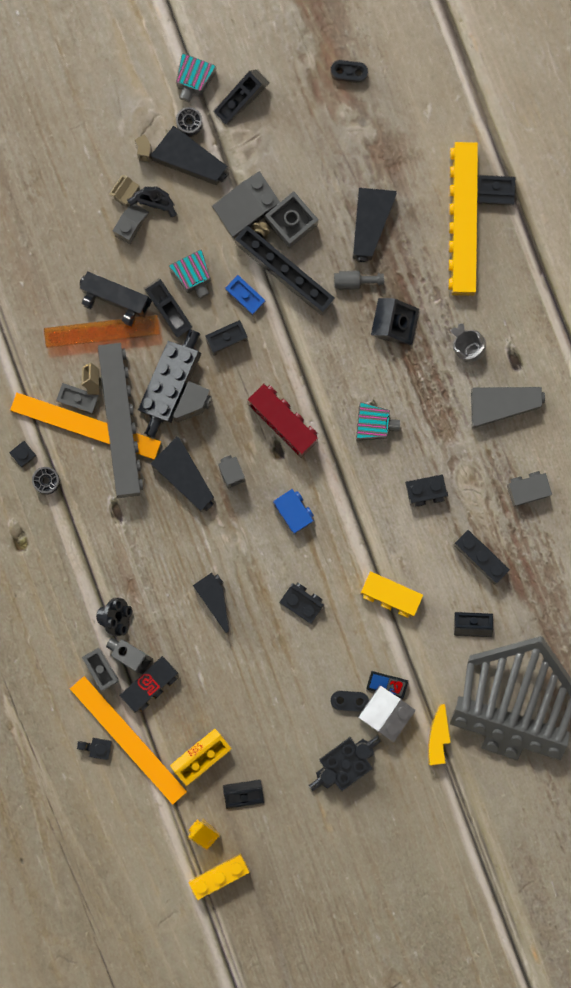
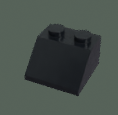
(395, 321)

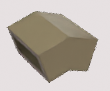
(144, 148)
(124, 190)
(91, 379)

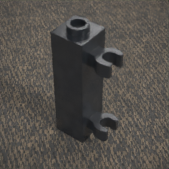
(114, 294)

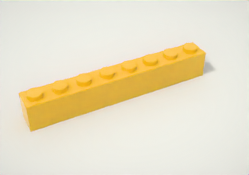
(463, 218)

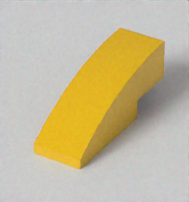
(438, 736)

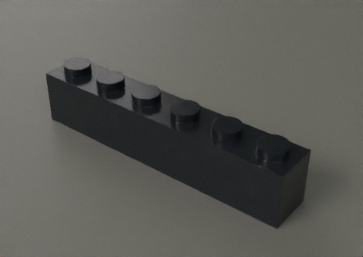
(284, 270)

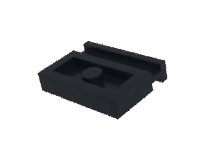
(495, 190)

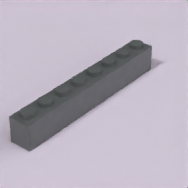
(119, 421)

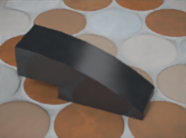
(168, 307)

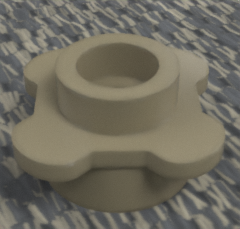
(262, 229)

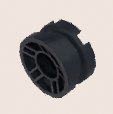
(194, 116)
(38, 477)

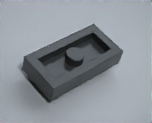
(77, 398)

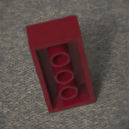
(282, 420)

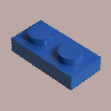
(245, 294)

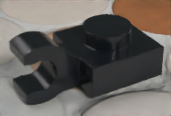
(98, 748)

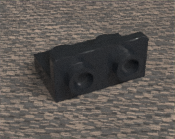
(426, 490)
(301, 602)

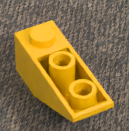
(203, 833)

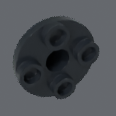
(115, 617)

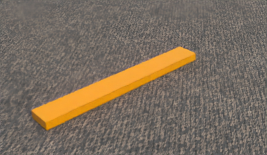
(77, 423)
(128, 740)

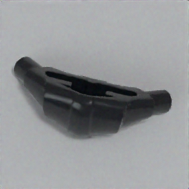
(154, 198)

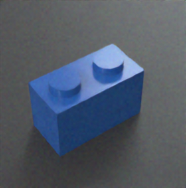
(293, 511)

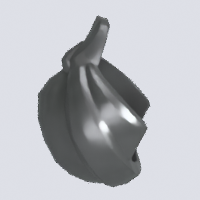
(469, 344)

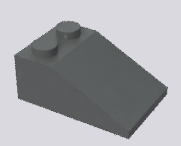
(246, 204)

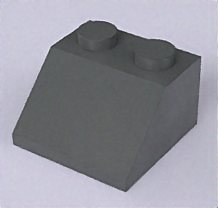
(192, 402)

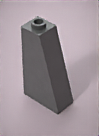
(499, 403)

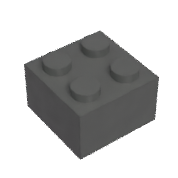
(291, 219)

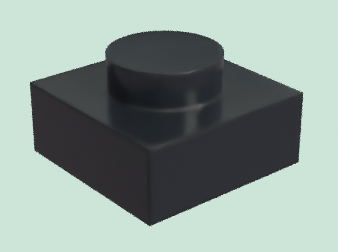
(22, 454)

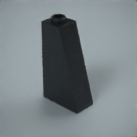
(188, 157)
(371, 217)
(179, 470)

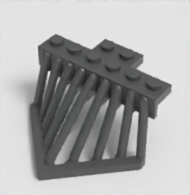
(508, 731)

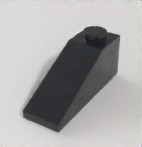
(241, 96)
(213, 596)

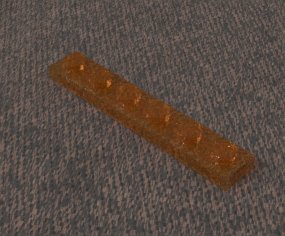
(100, 331)

